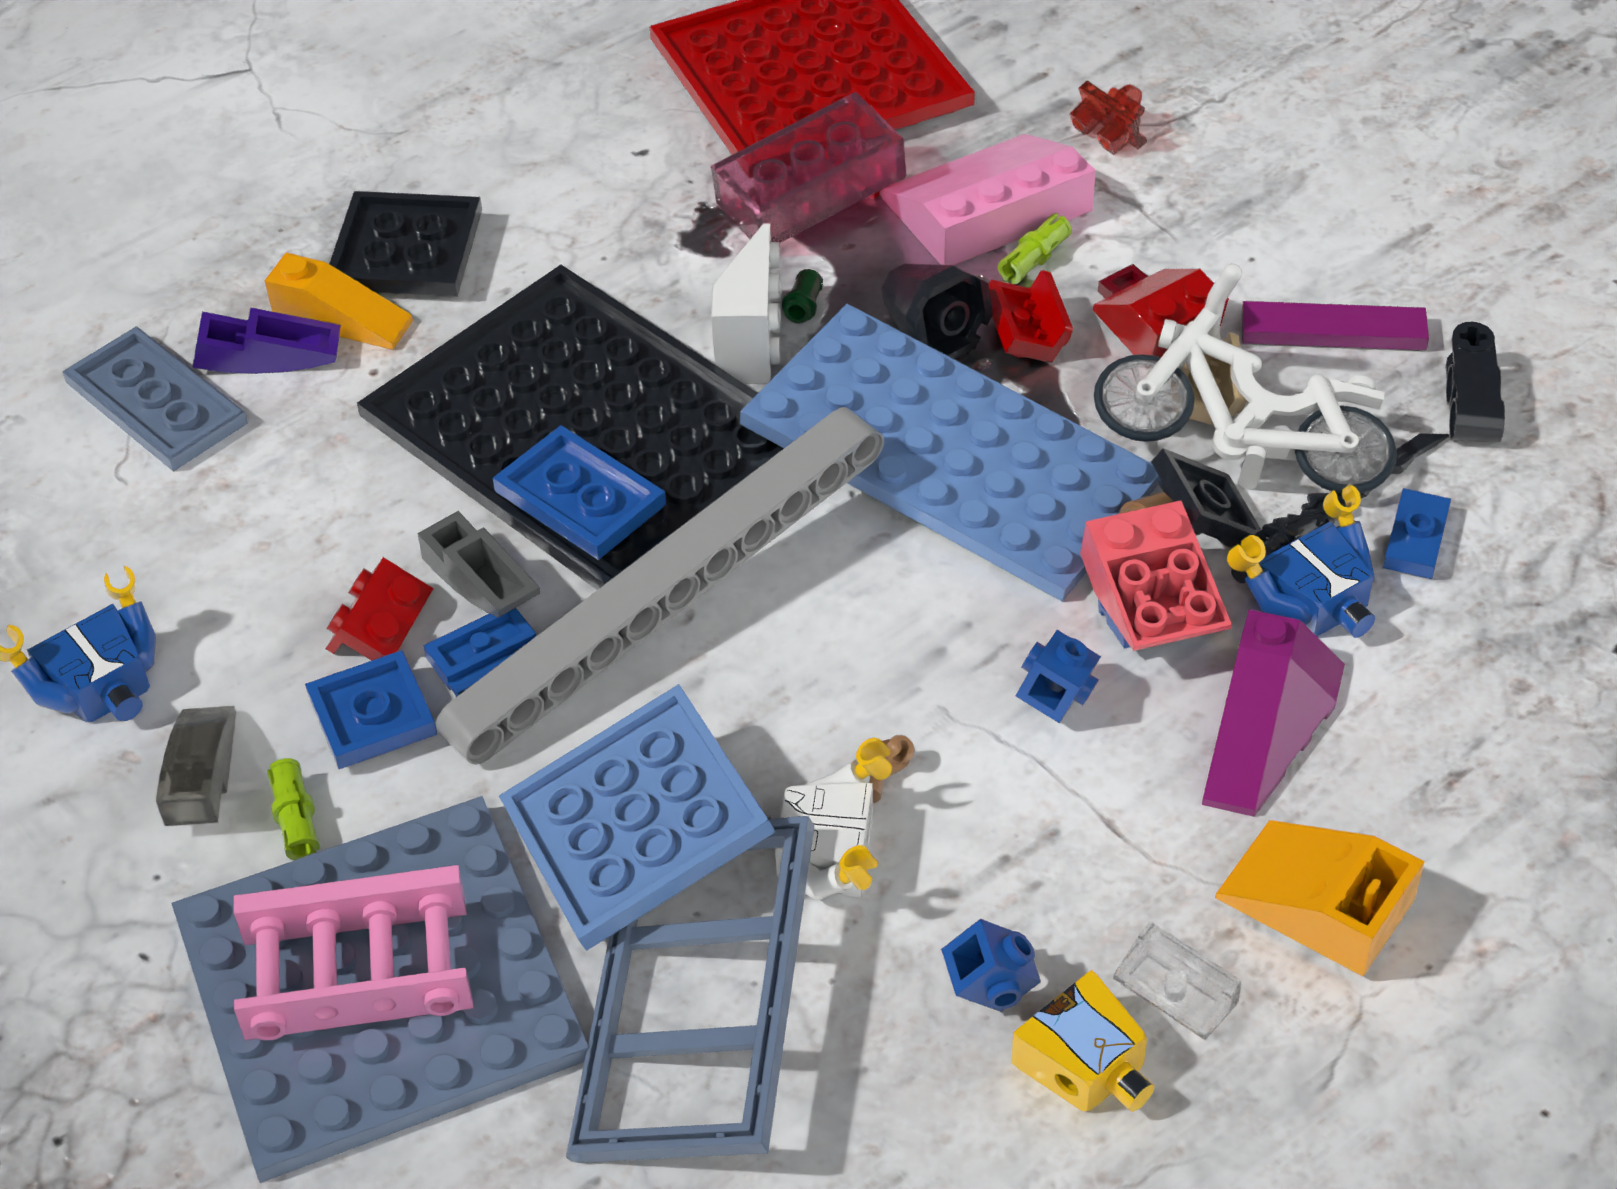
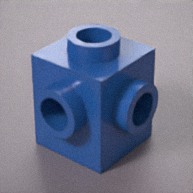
(1058, 675)
(991, 965)

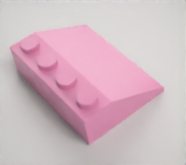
(992, 196)

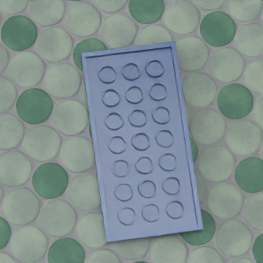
(957, 448)

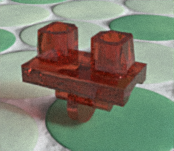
(1116, 111)

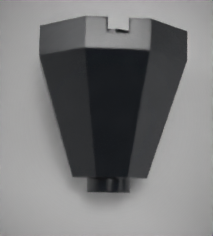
(938, 305)

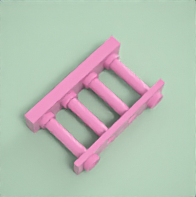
(342, 907)

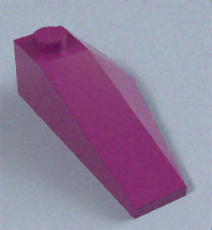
(1273, 705)

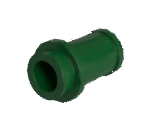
(800, 303)

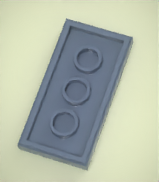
(155, 398)

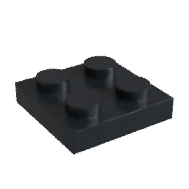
(1208, 498)

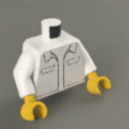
(842, 821)

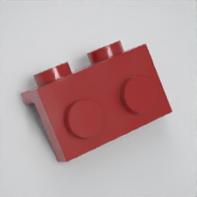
(1030, 319)
(381, 613)

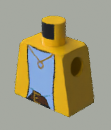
(1085, 1048)

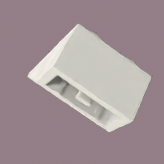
(748, 311)

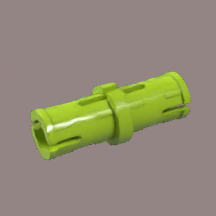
(1034, 248)
(293, 808)

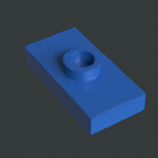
(1417, 533)

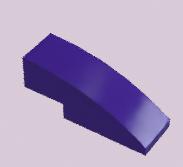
(264, 343)

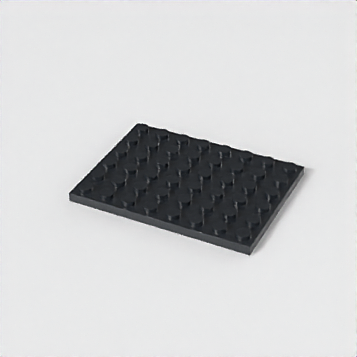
(598, 370)

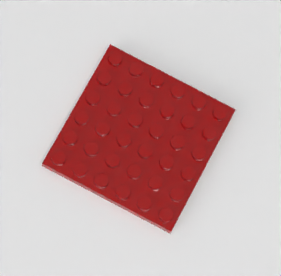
(782, 60)

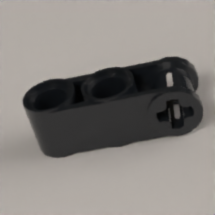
(1474, 385)

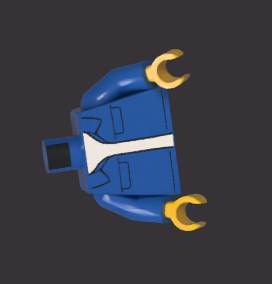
(1318, 577)
(92, 664)

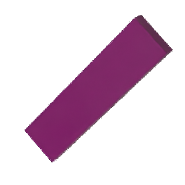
(1334, 325)

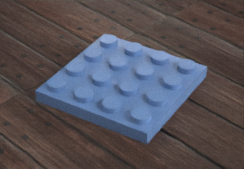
(635, 816)

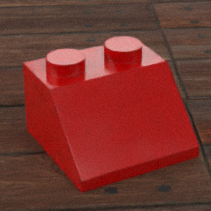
(1141, 309)

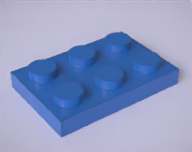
(579, 492)

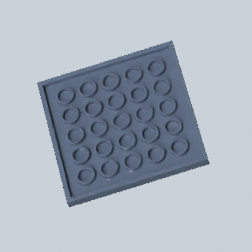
(365, 1081)

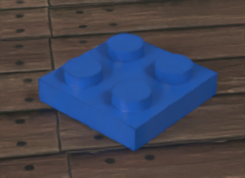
(371, 709)

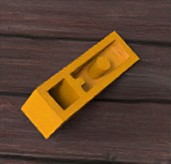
(325, 294)

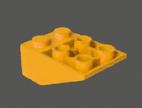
(1325, 889)

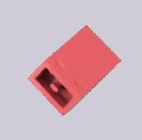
(1152, 576)

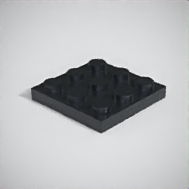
(407, 241)

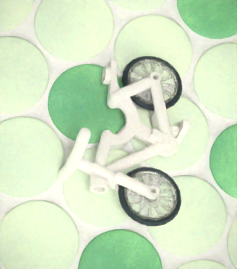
(1153, 400)

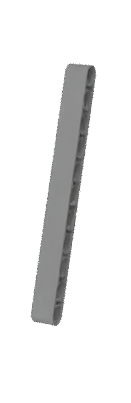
(657, 586)

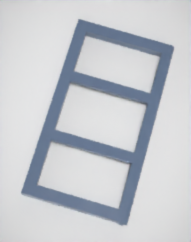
(765, 1038)

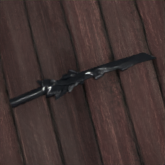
(1290, 528)

